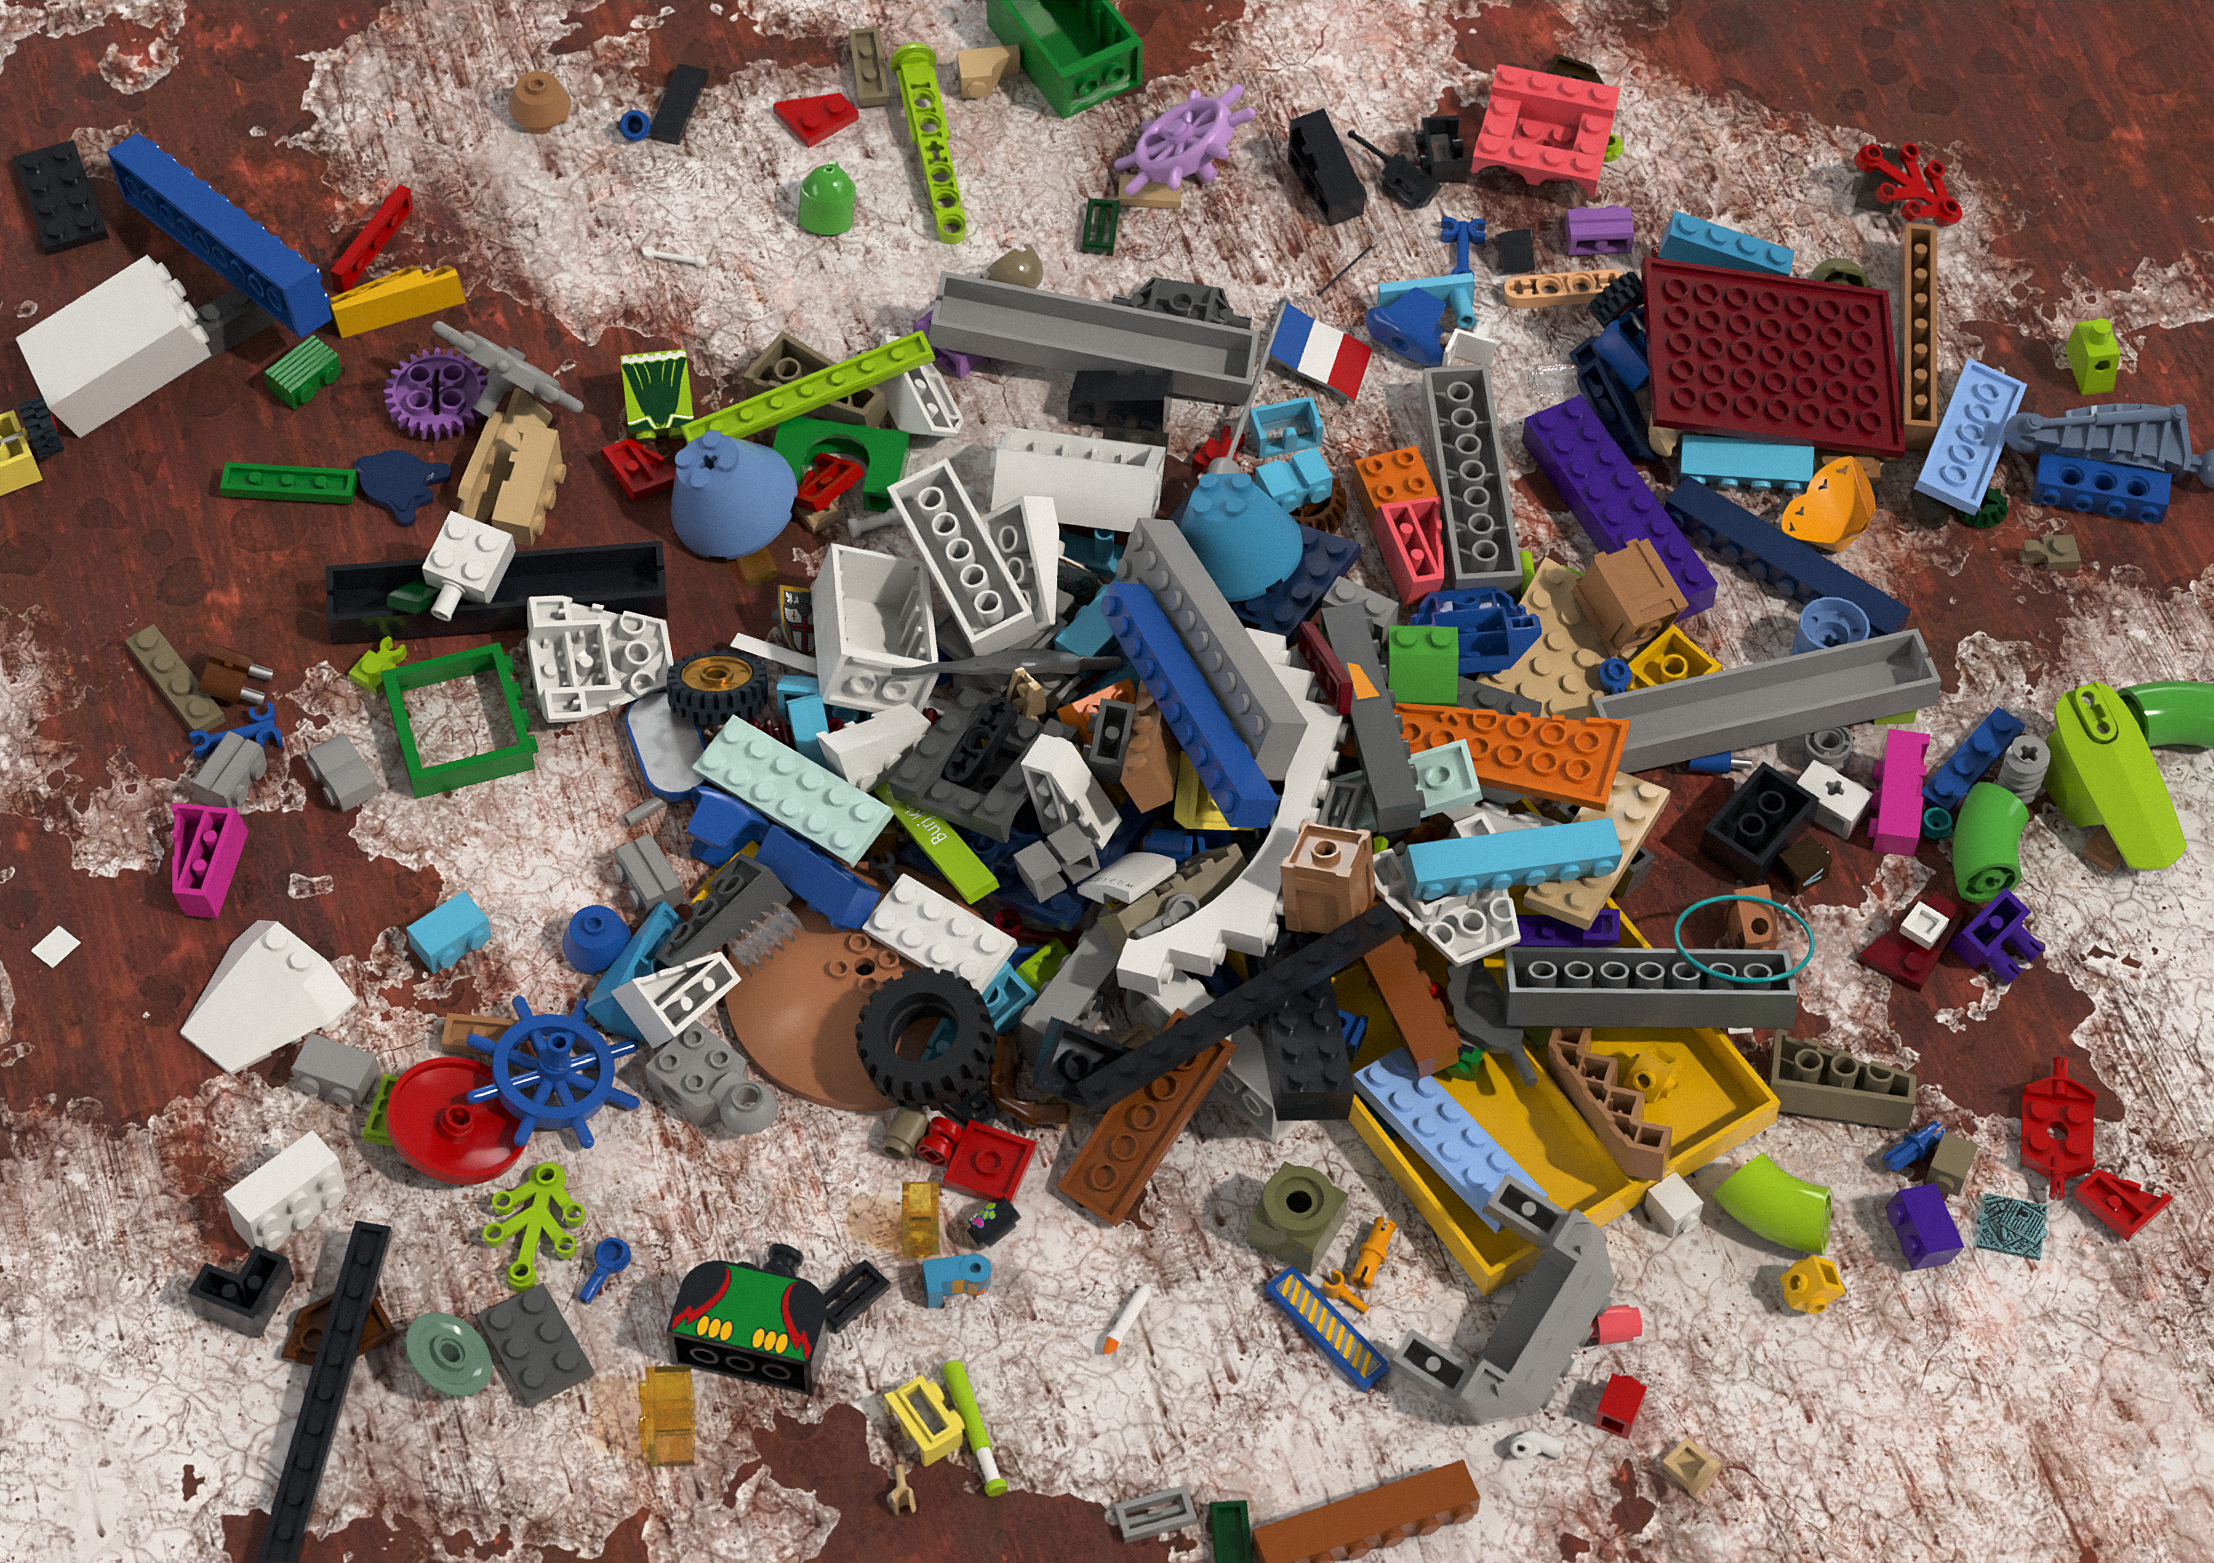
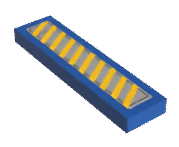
(1328, 1329)

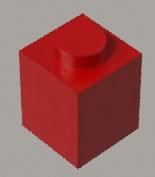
(1620, 1405)

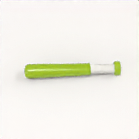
(967, 1408)

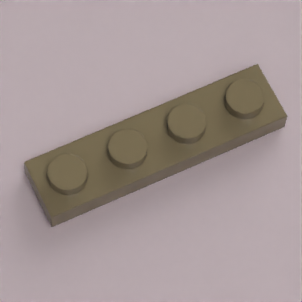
(174, 679)

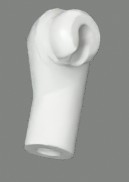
(1536, 1442)

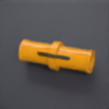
(1372, 1253)

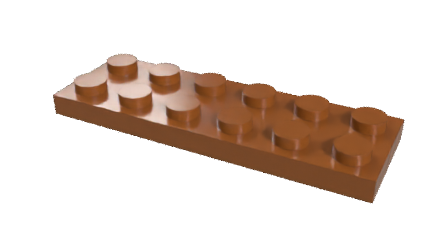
(1140, 1133)

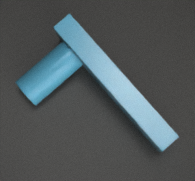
(1454, 290)
(1098, 553)
(807, 719)

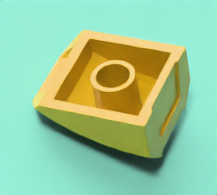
(1669, 660)

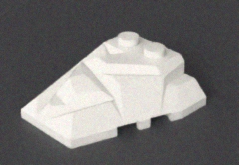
(592, 657)
(1454, 923)

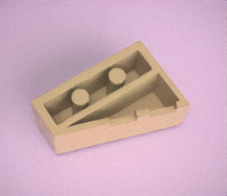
(531, 484)

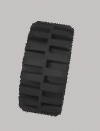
(910, 1000)

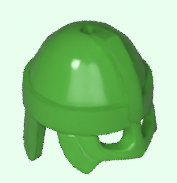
(827, 200)

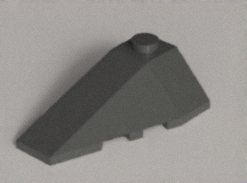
(737, 897)

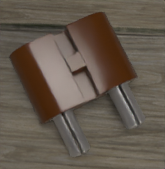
(227, 674)

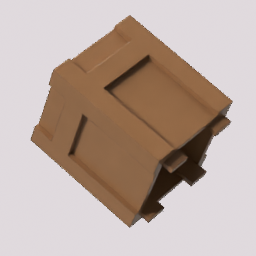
(1629, 597)
(1327, 877)

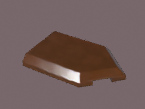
(310, 1325)

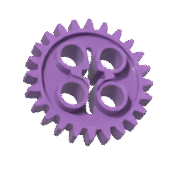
(413, 392)

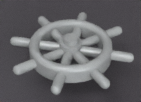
(505, 371)

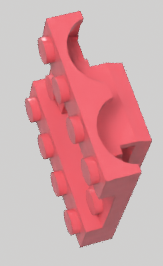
(1558, 131)

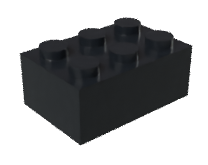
(1758, 824)

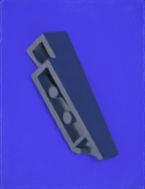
(1611, 401)

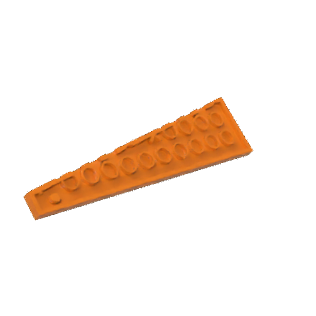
(1523, 753)

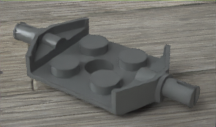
(1205, 302)

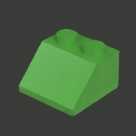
(1423, 664)

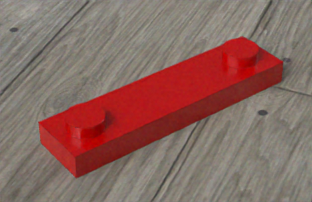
(372, 239)

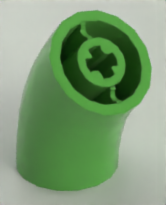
(2173, 712)
(1988, 842)

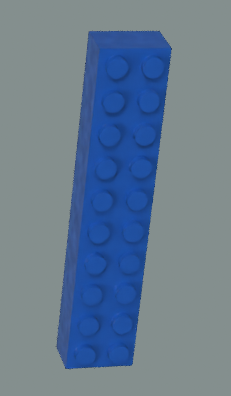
(221, 235)

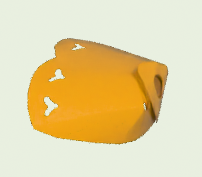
(1833, 512)

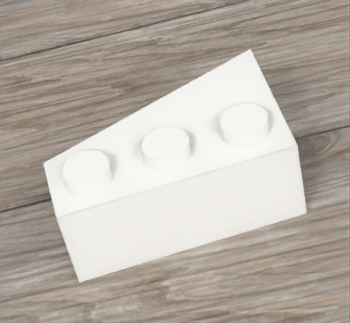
(675, 997)

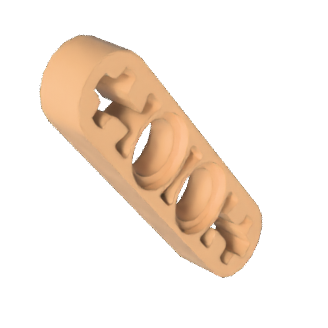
(1562, 282)

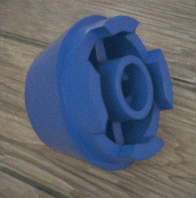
(595, 939)

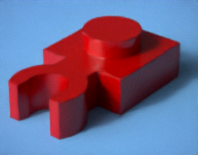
(1215, 449)

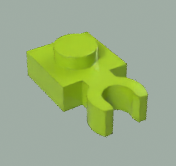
(368, 669)

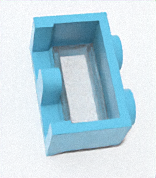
(1286, 427)

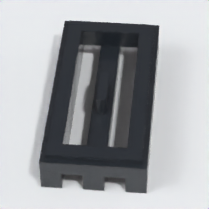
(863, 1303)

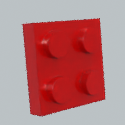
(989, 1162)

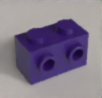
(1924, 1227)

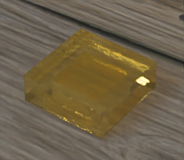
(757, 567)

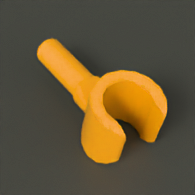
(1340, 1291)

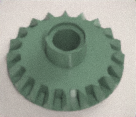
(448, 1354)

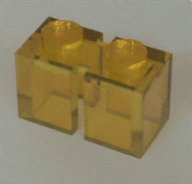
(920, 1219)

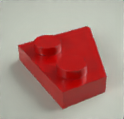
(816, 116)
(638, 469)
(826, 482)
(2120, 1202)

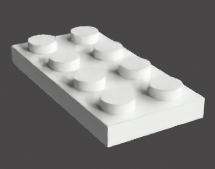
(939, 933)

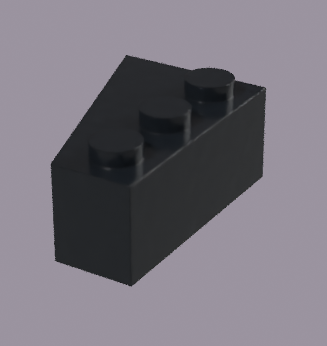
(1325, 168)
(1121, 400)

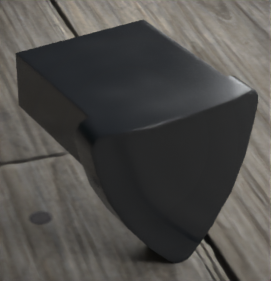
(1516, 250)

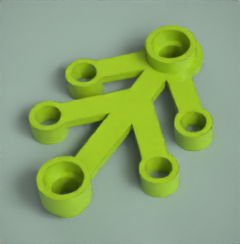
(535, 1219)

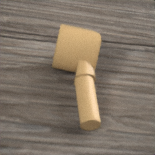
(902, 1494)

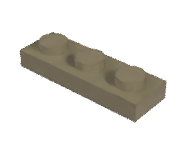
(869, 66)

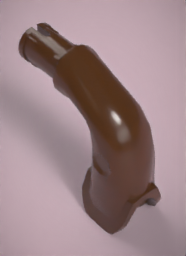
(1002, 1085)

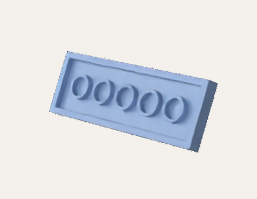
(1970, 437)
(1439, 1130)

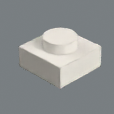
(1924, 925)

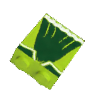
(656, 394)

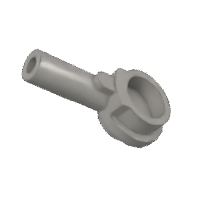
(1177, 909)

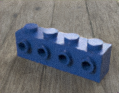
(817, 879)

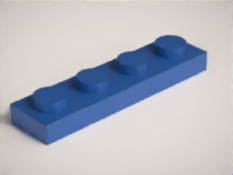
(1972, 760)

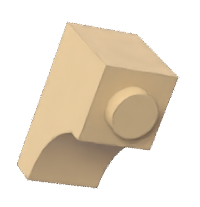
(984, 68)

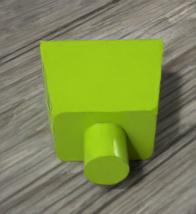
(2093, 345)

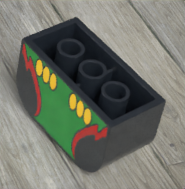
(750, 1325)

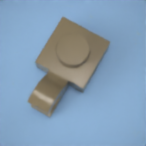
(2055, 551)

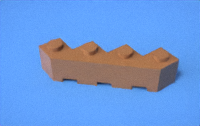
(1609, 1110)

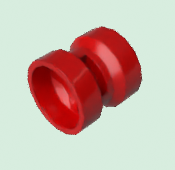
(938, 1144)

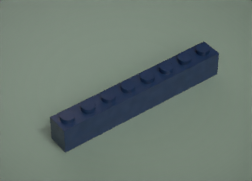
(1776, 556)

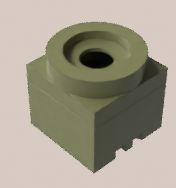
(1297, 1216)

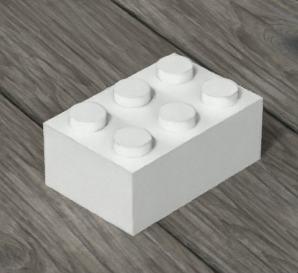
(286, 1193)

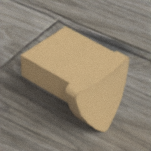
(1692, 1467)

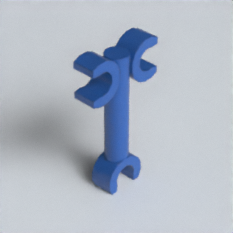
(1463, 233)
(261, 728)

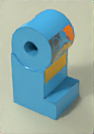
(955, 1276)

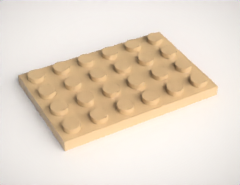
(1566, 657)

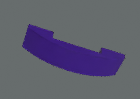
(1552, 932)

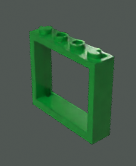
(470, 769)

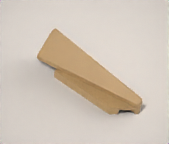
(491, 456)

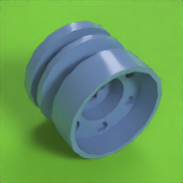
(1829, 624)

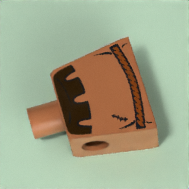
(1750, 922)

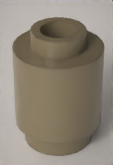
(905, 1133)

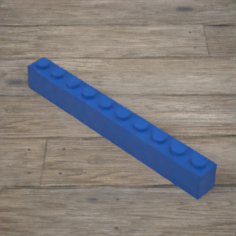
(1189, 706)

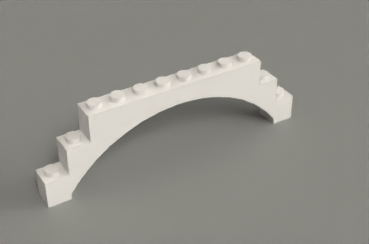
(1248, 910)

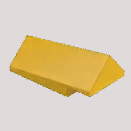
(395, 299)

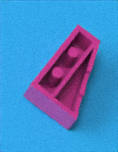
(1898, 793)
(205, 856)

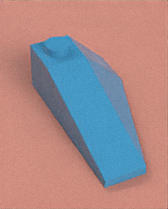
(633, 962)

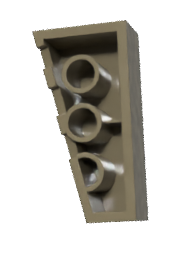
(790, 360)

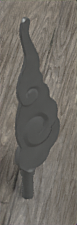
(1005, 662)
(1481, 1015)

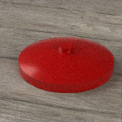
(443, 1132)

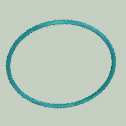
(1744, 979)

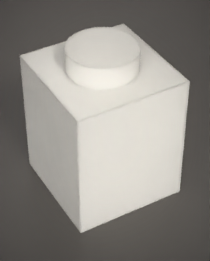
(1674, 1205)

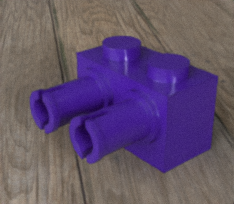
(1996, 923)

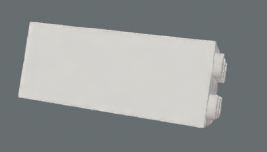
(114, 346)
(1088, 477)
(871, 618)

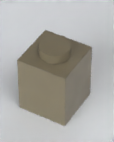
(1951, 1164)

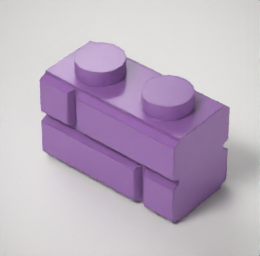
(1599, 230)

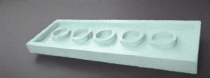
(1443, 774)
(793, 791)

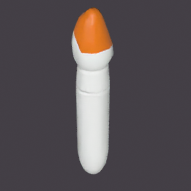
(1126, 1319)

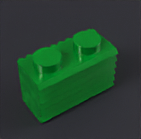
(303, 372)

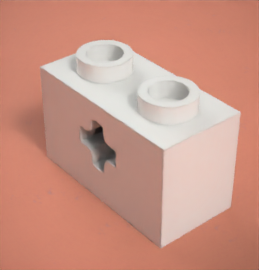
(1841, 800)

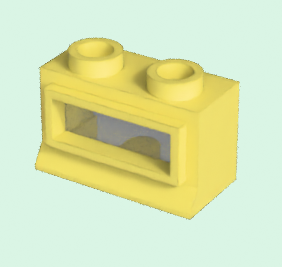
(926, 1418)

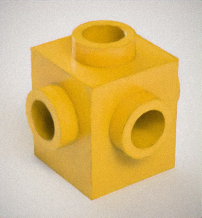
(1653, 1073)
(1811, 1285)

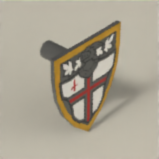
(796, 618)

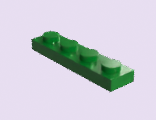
(288, 482)

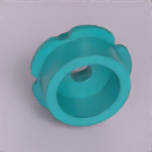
(1939, 817)

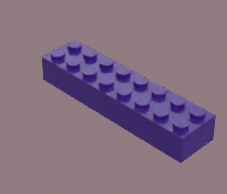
(1611, 495)

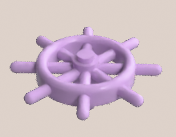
(1185, 141)

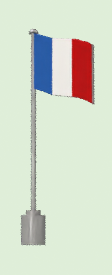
(1311, 352)

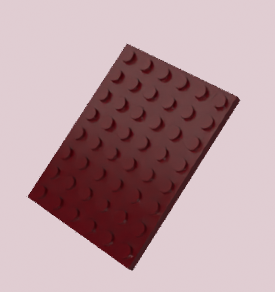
(1771, 358)

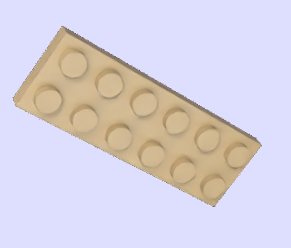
(1634, 810)

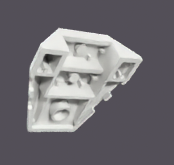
(264, 997)

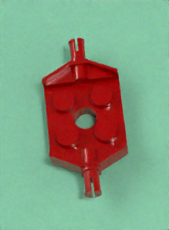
(2061, 1105)

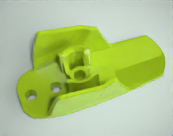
(2111, 778)

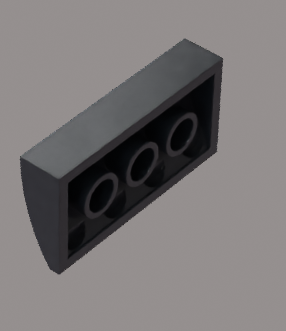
(1070, 1056)

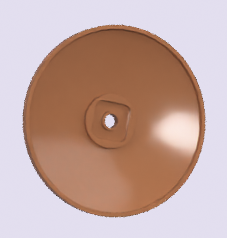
(804, 1004)

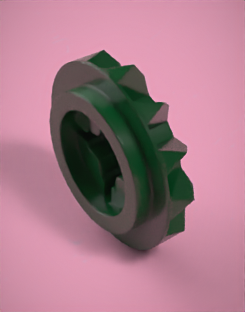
(1992, 514)

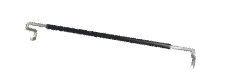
(1346, 269)

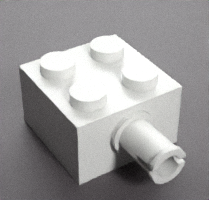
(466, 563)

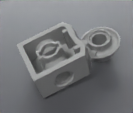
(710, 1082)

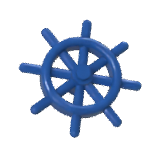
(552, 1071)

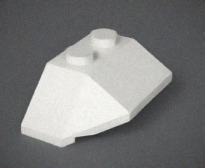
(921, 401)

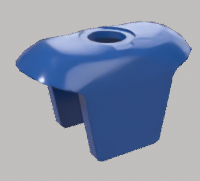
(1410, 327)
(722, 826)

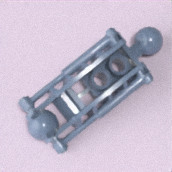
(2116, 434)

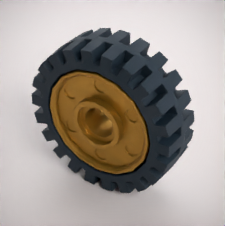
(717, 686)

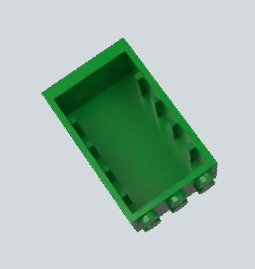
(1070, 49)

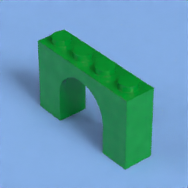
(881, 450)

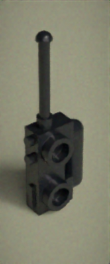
(1401, 171)

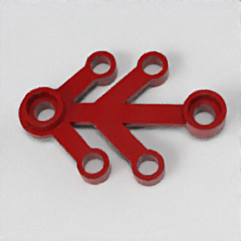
(1940, 206)

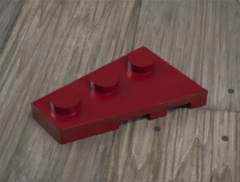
(1904, 958)

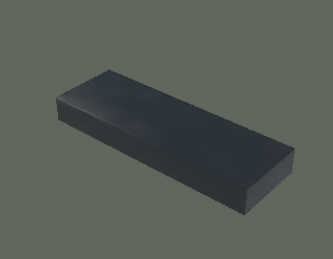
(678, 104)

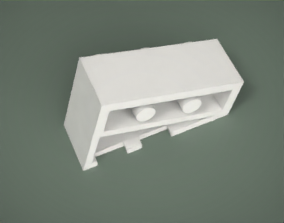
(876, 748)
(1067, 791)

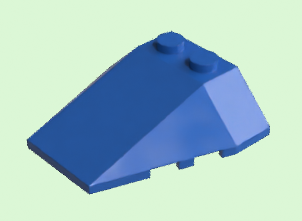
(1489, 625)

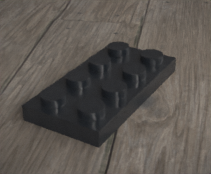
(60, 197)

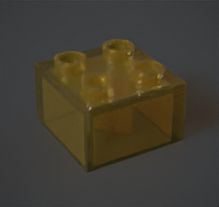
(667, 1416)

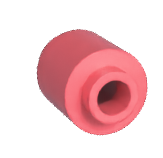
(1617, 1325)

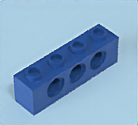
(2101, 488)

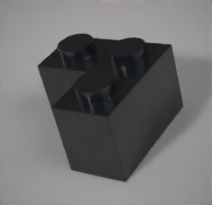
(245, 1299)

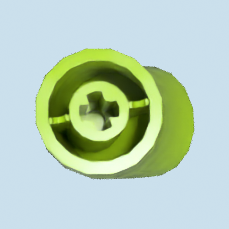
(1778, 1205)

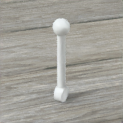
(650, 253)

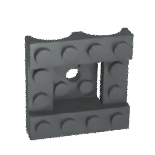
(989, 812)

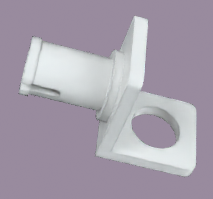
(1471, 345)

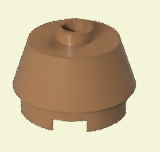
(539, 102)

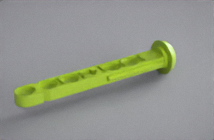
(917, 80)

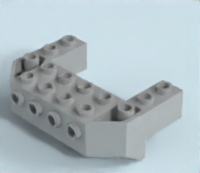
(1539, 1327)

